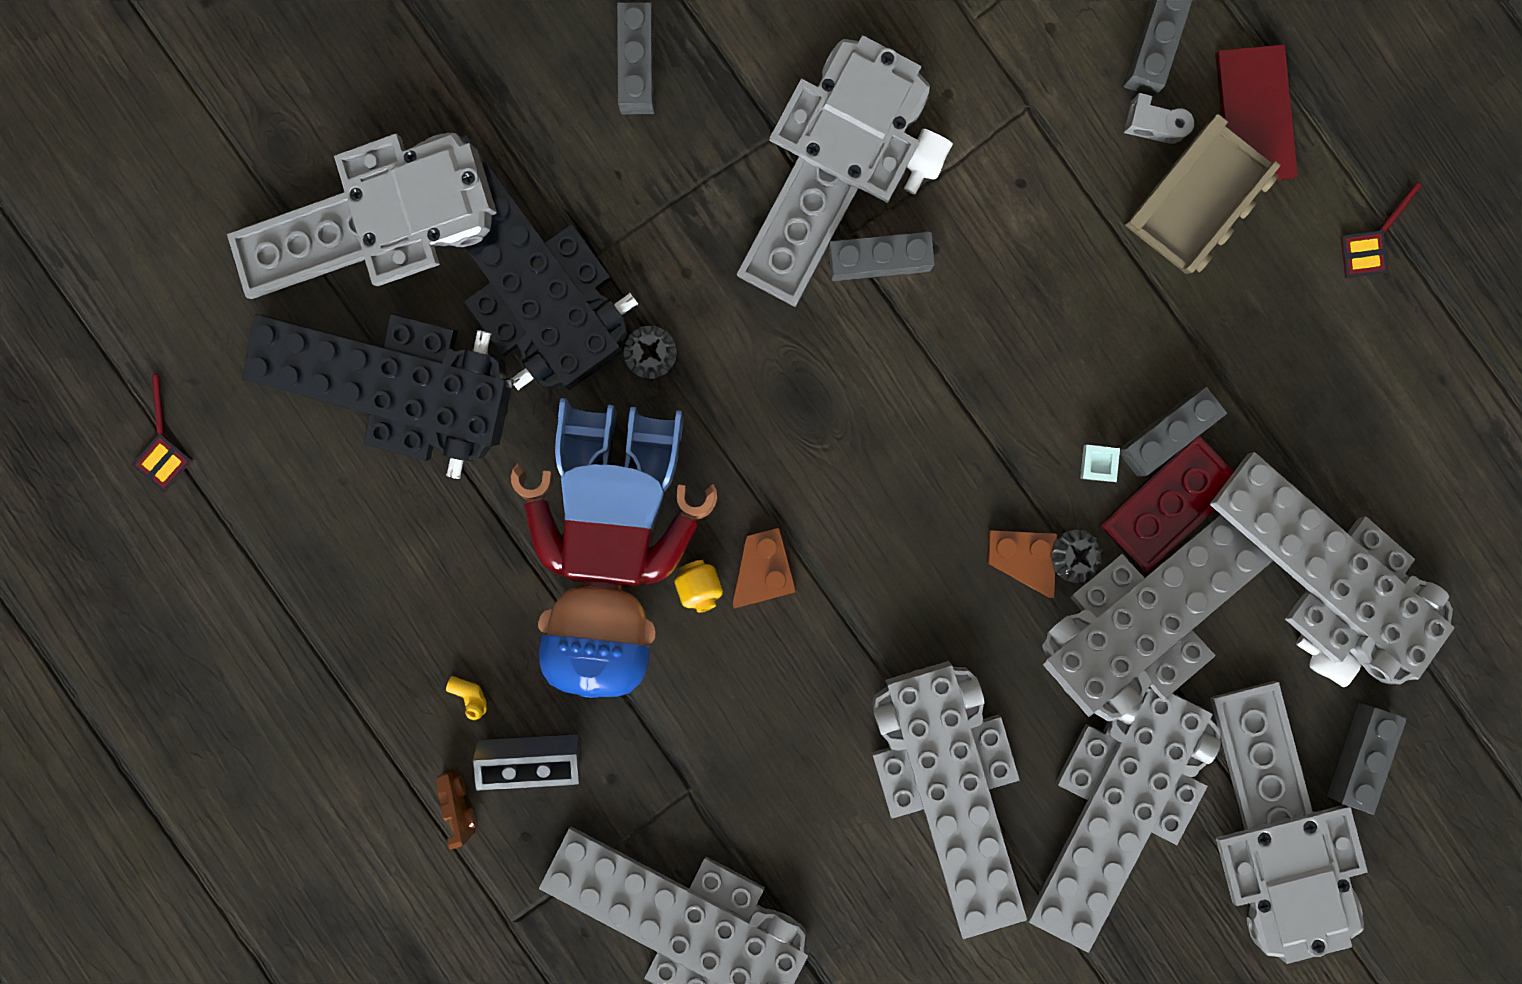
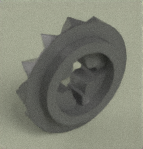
(650, 368)
(1063, 556)

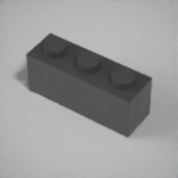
(1157, 46)
(635, 58)
(881, 256)
(1172, 431)
(1366, 758)
(527, 762)

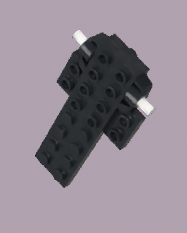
(544, 297)
(412, 387)

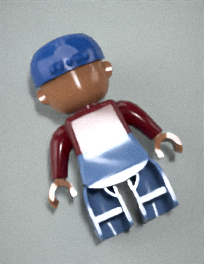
(609, 524)

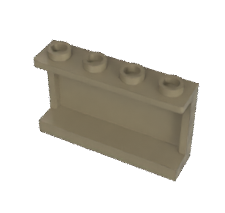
(1203, 196)

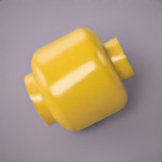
(698, 586)

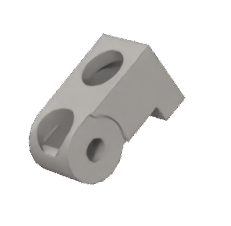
(1157, 122)

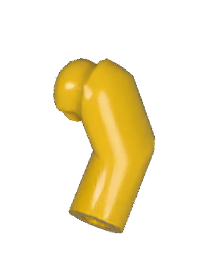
(472, 696)

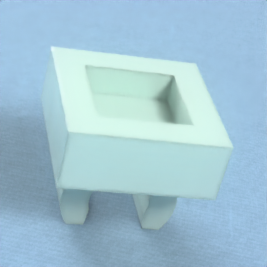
(1100, 463)

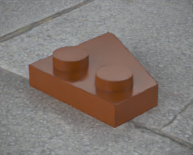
(1024, 558)
(763, 570)
(454, 808)

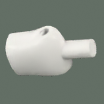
(927, 159)
(1339, 672)

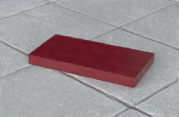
(1258, 103)
(1168, 504)

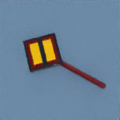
(1367, 251)
(161, 459)

